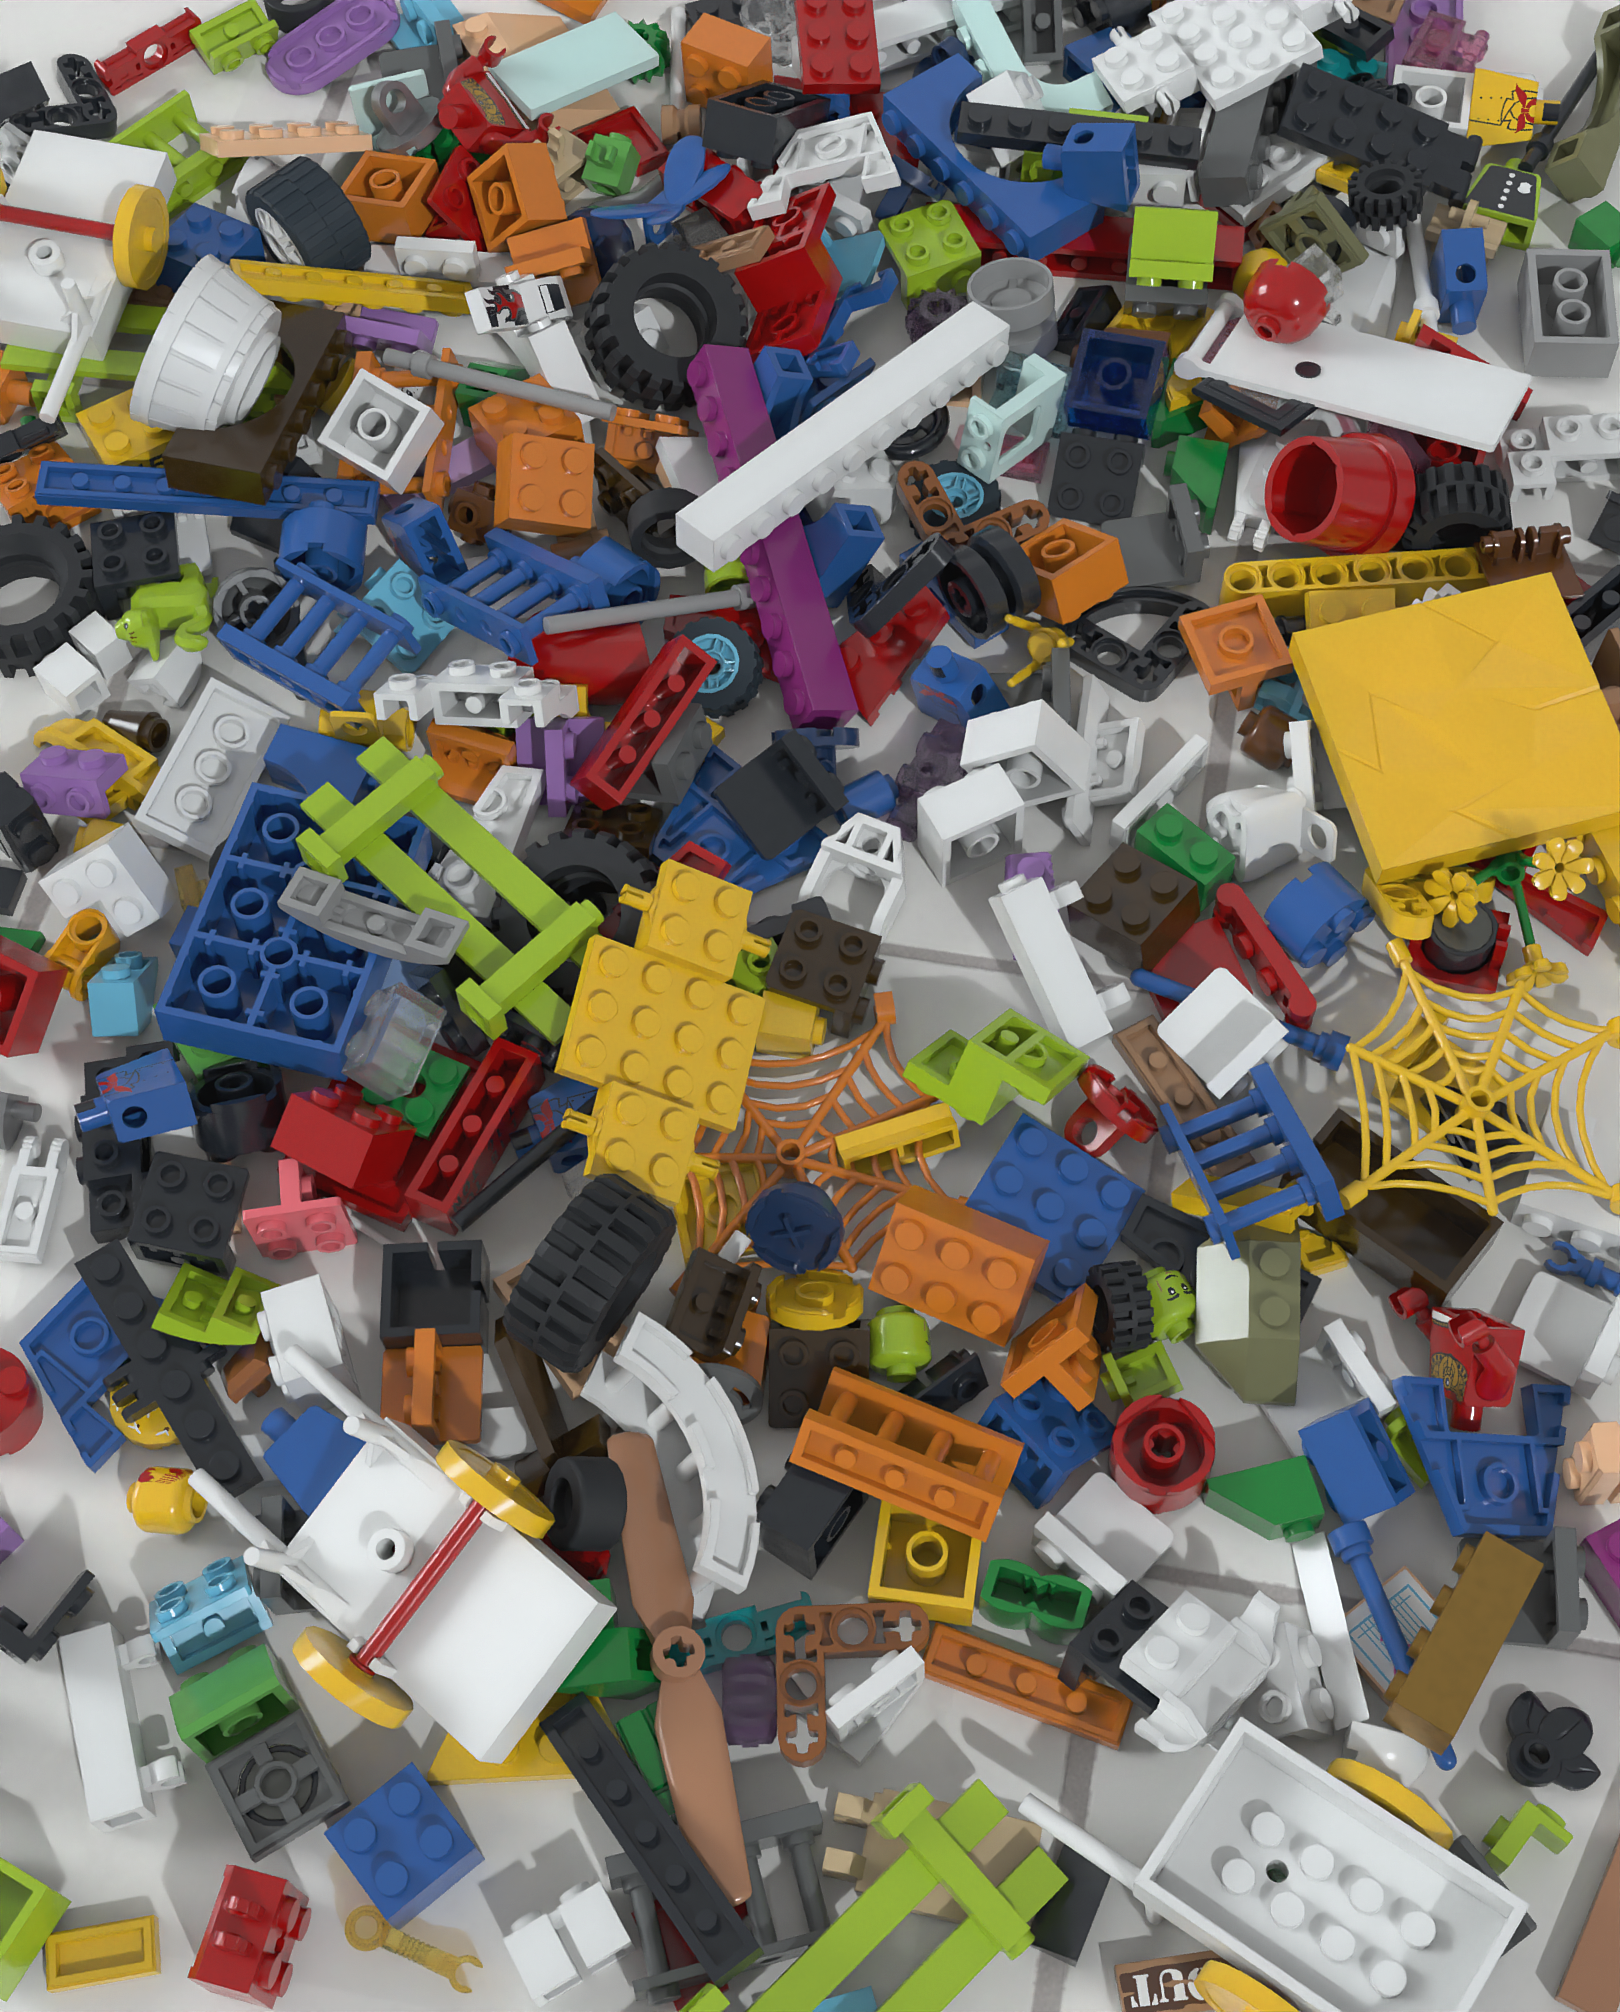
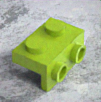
(234, 36)

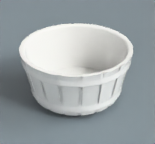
(207, 353)

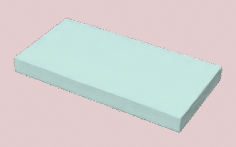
(574, 65)

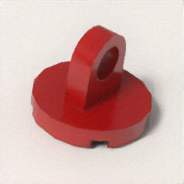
(1113, 1111)

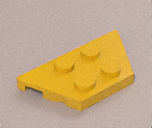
(529, 1760)

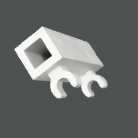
(1050, 960)
(108, 1727)

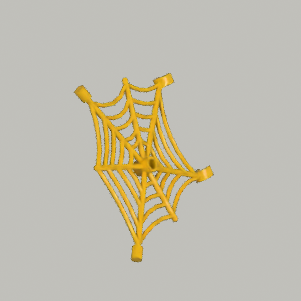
(1477, 1100)

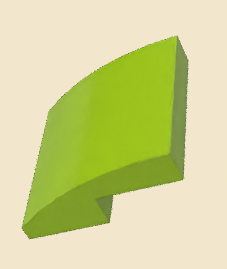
(212, 1308)

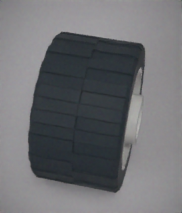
(308, 218)

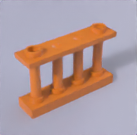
(436, 479)
(908, 1453)

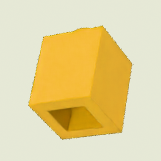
(789, 1027)

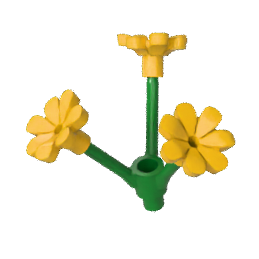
(1559, 871)

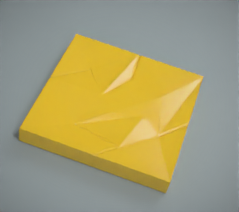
(1462, 726)

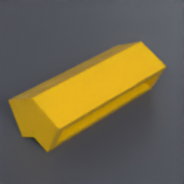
(931, 1124)

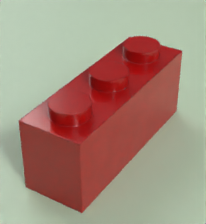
(728, 198)

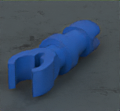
(1579, 1266)

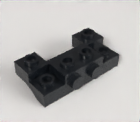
(111, 1168)

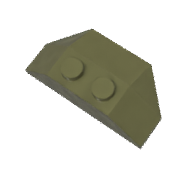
(1252, 1313)

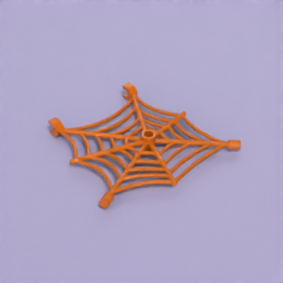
(884, 1016)

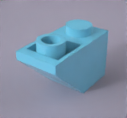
(123, 995)

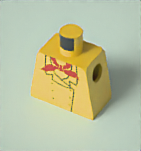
(1507, 108)

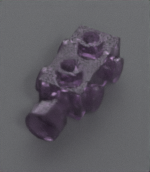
(935, 753)

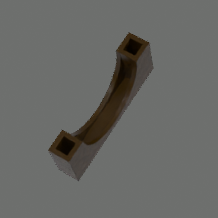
(250, 458)

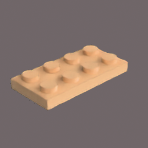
(298, 139)

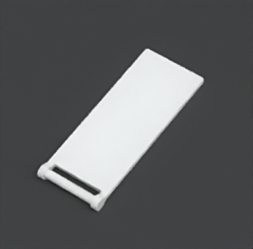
(1364, 378)

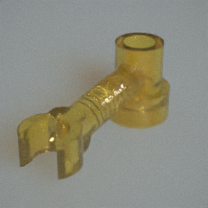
(406, 1946)

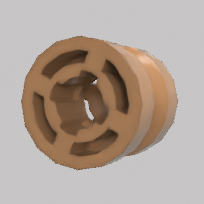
(680, 122)

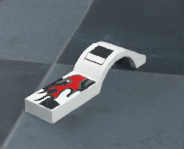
(518, 305)

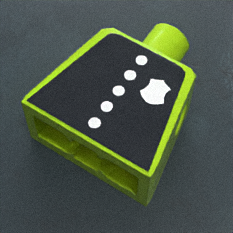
(1508, 197)

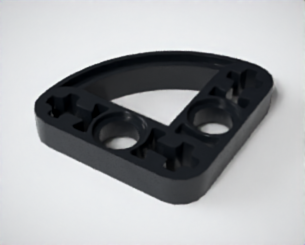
(1133, 662)

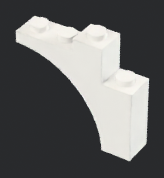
(549, 350)

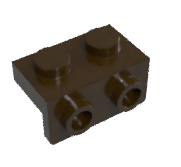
(713, 1305)

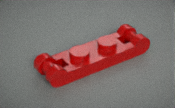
(1258, 945)

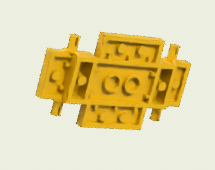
(664, 1032)

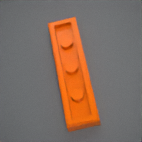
(1025, 1686)

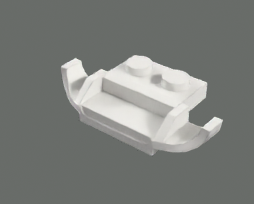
(1200, 1668)

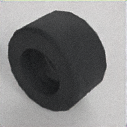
(586, 1503)

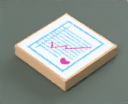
(1411, 1607)

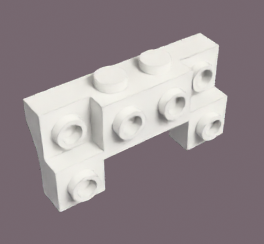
(1559, 452)
(478, 696)

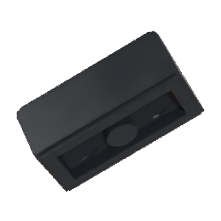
(1090, 309)
(1068, 1916)

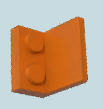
(19, 484)

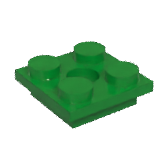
(442, 1081)

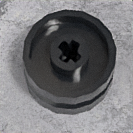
(989, 581)

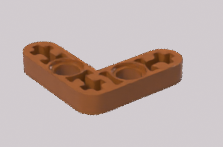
(953, 529)
(828, 1645)

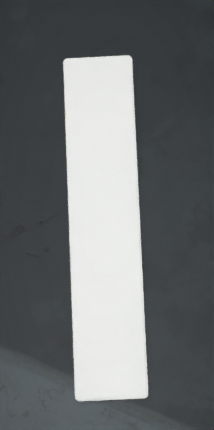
(1330, 1630)

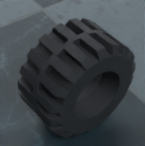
(1457, 507)

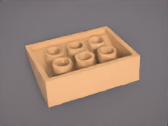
(521, 32)

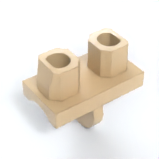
(1457, 218)

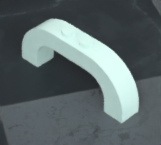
(994, 53)

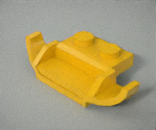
(84, 735)

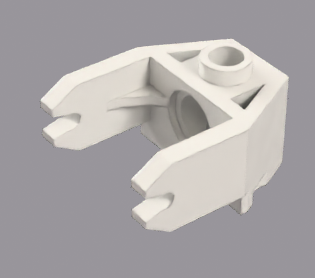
(867, 851)

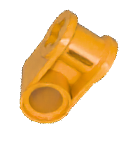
(83, 956)

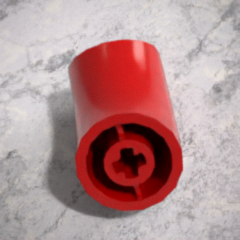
(602, 657)

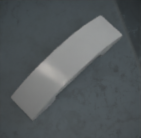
(370, 924)

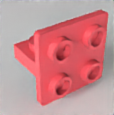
(302, 1220)

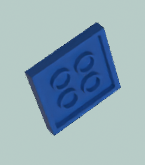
(1060, 1196)

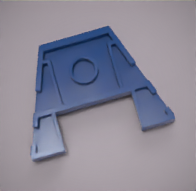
(838, 360)
(709, 826)
(71, 1357)
(1484, 1478)

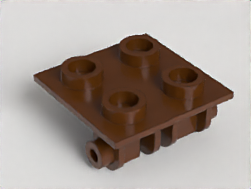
(1517, 555)

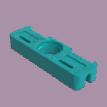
(761, 1625)

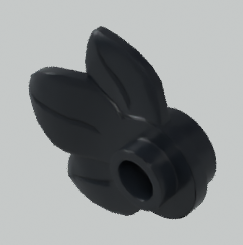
(1555, 1739)

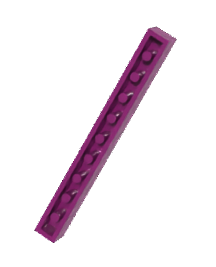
(780, 565)

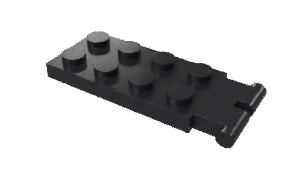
(1367, 127)

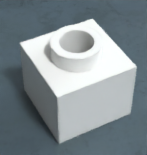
(99, 644)

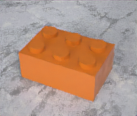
(958, 1265)

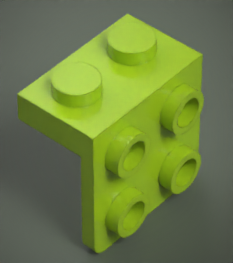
(931, 249)

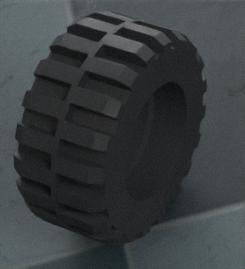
(670, 276)
(566, 866)
(589, 1272)

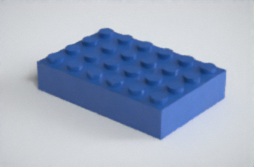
(258, 977)

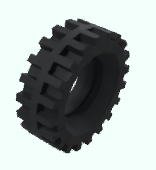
(48, 554)

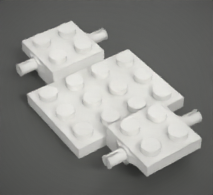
(1216, 49)

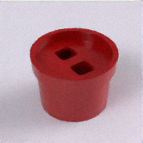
(1341, 493)

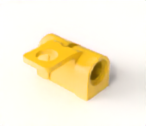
(396, 728)

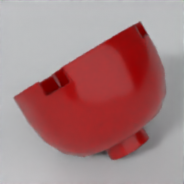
(1284, 302)

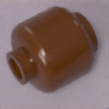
(1264, 737)

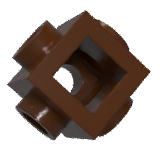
(473, 512)

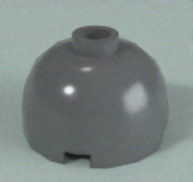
(246, 596)

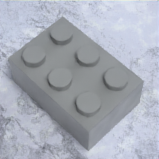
(1567, 313)

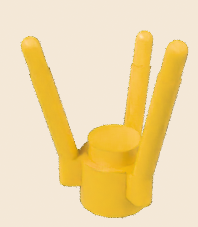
(1039, 645)

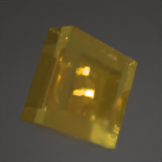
(189, 886)

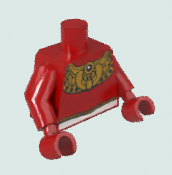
(480, 109)
(1469, 1351)

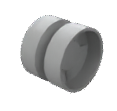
(1022, 296)

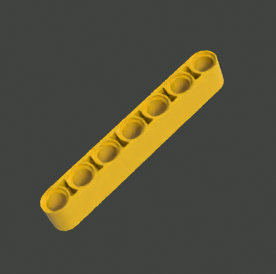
(1409, 572)

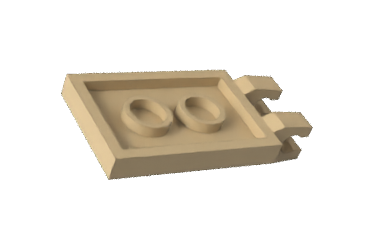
(994, 1855)

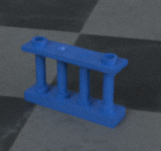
(523, 565)
(312, 680)
(1280, 1127)

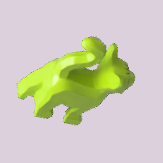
(170, 606)

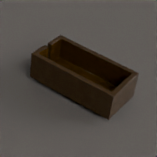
(1401, 1233)

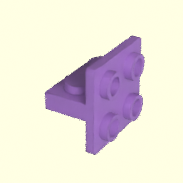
(560, 752)

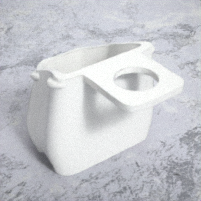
(1266, 829)

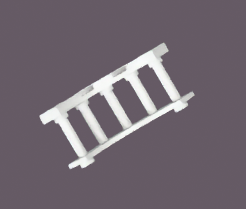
(699, 1446)

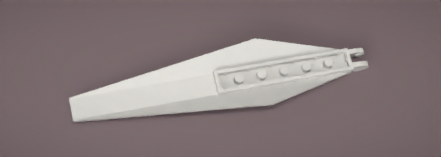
(1363, 308)

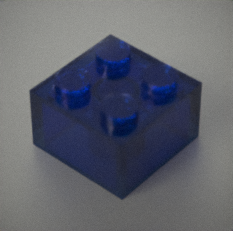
(1116, 383)

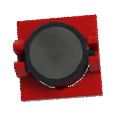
(1457, 953)

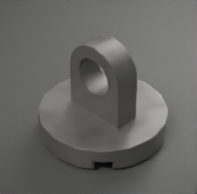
(410, 124)

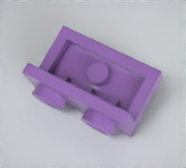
(392, 329)
(73, 780)

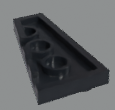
(1171, 1241)

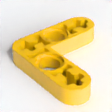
(1405, 905)

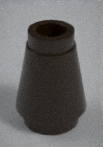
(142, 728)

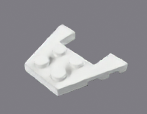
(827, 152)

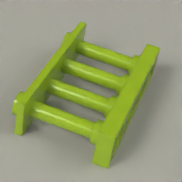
(195, 174)

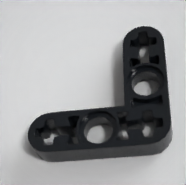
(80, 109)
(878, 599)

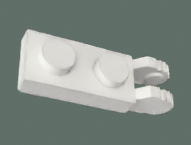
(31, 1201)

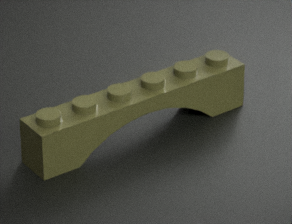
(1584, 161)

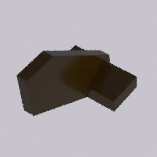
(543, 1415)

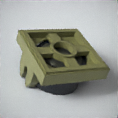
(1318, 220)

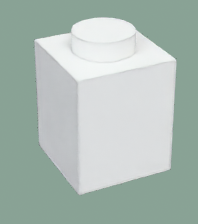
(71, 681)

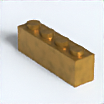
(1462, 1642)

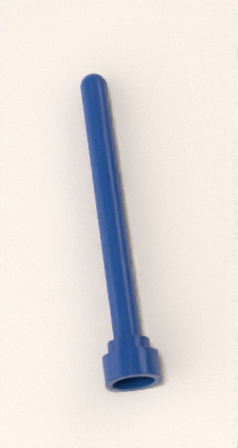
(1325, 1047)
(1353, 1546)

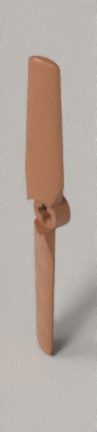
(687, 1714)

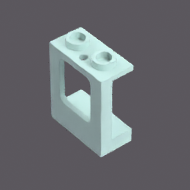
(1029, 412)

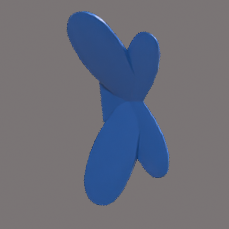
(682, 185)

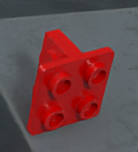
(454, 203)

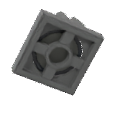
(280, 1788)

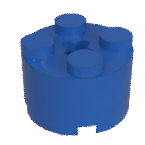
(327, 543)
(624, 574)
(1318, 916)

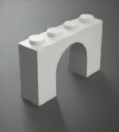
(1561, 1212)

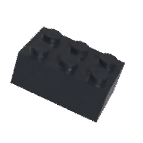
(760, 121)

